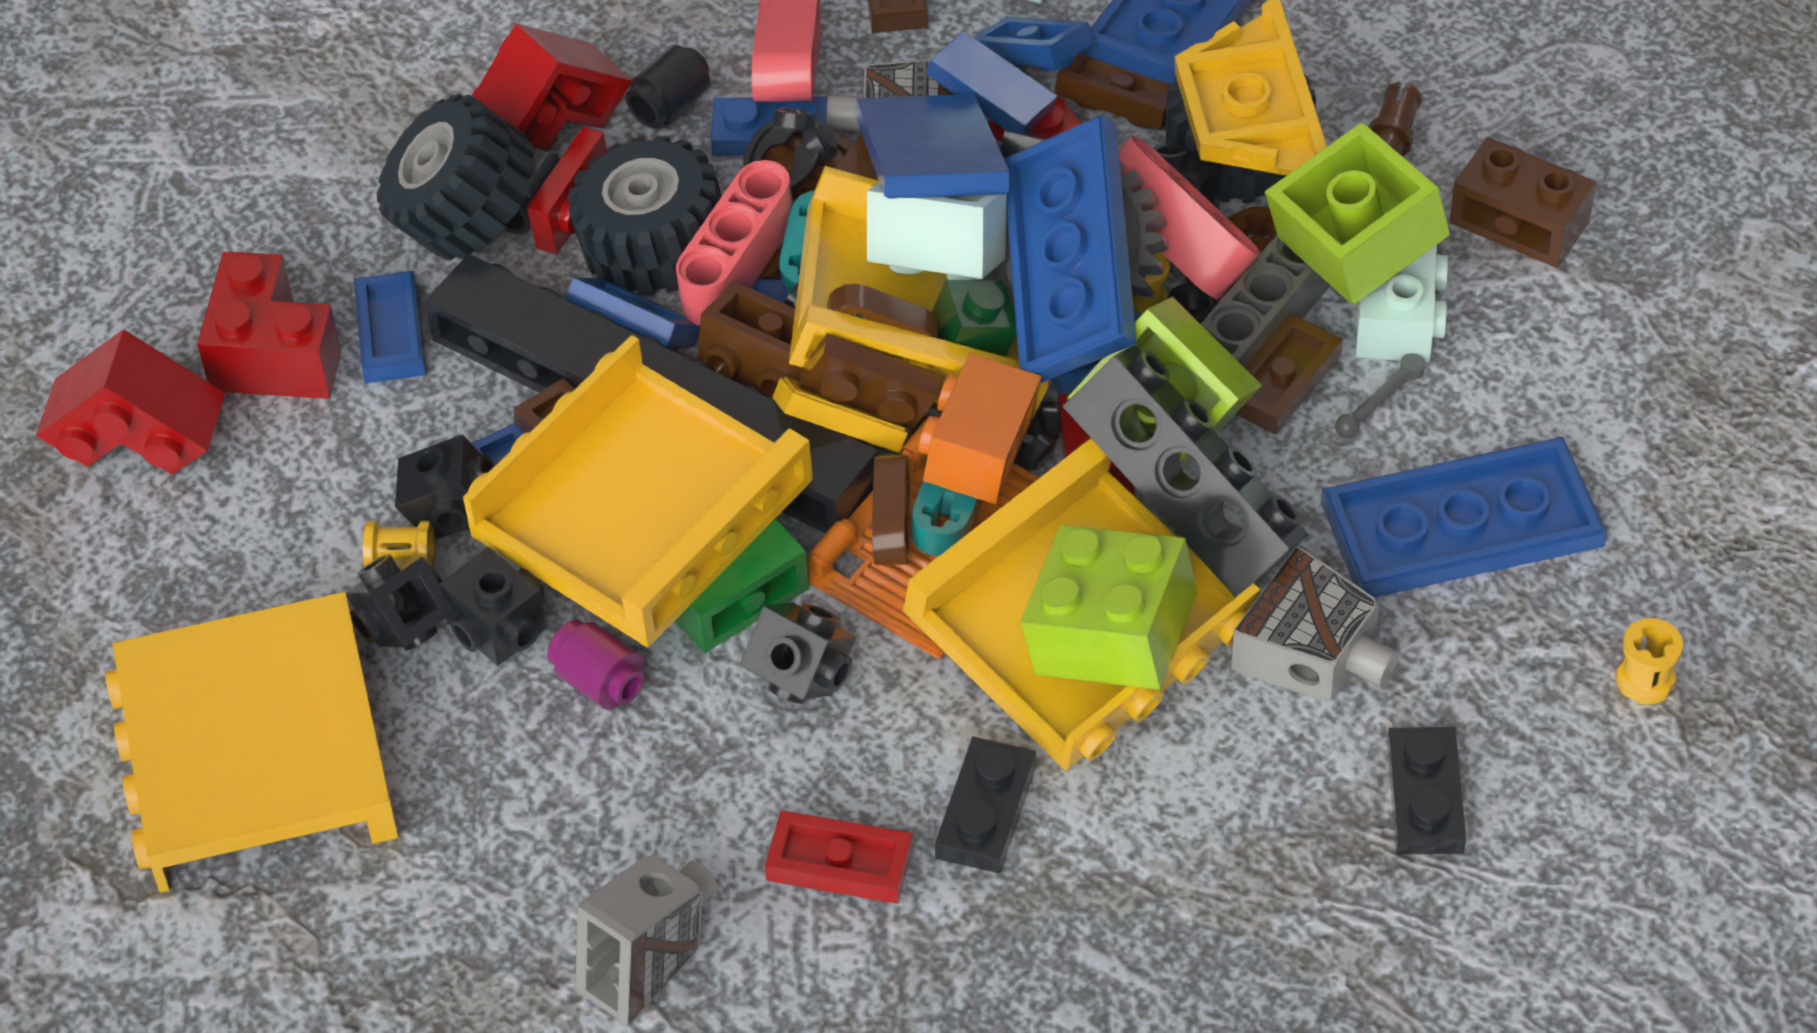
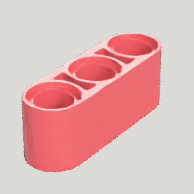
(786, 51)
(1198, 234)
(735, 236)

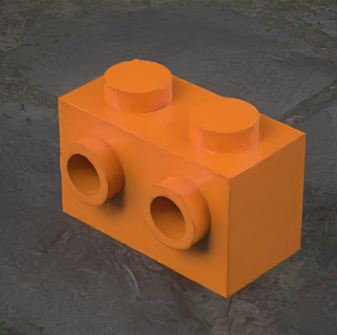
(979, 427)

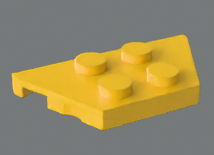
(1250, 96)

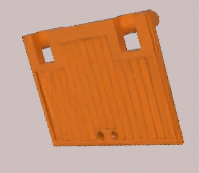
(881, 589)

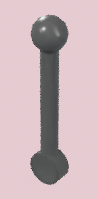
(1411, 368)

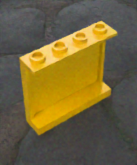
(836, 256)
(634, 494)
(981, 586)
(247, 733)

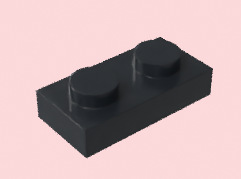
(1426, 790)
(985, 805)

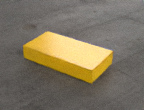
(838, 416)

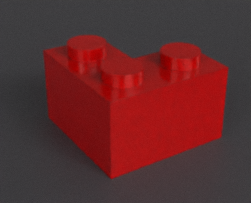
(550, 79)
(261, 338)
(130, 398)

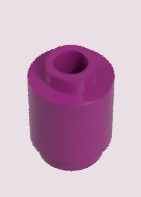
(596, 664)

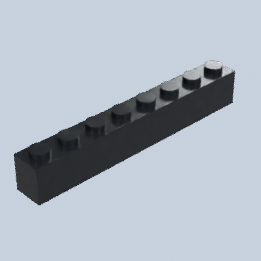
(544, 338)

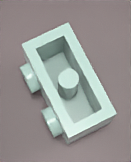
(937, 233)
(1403, 311)

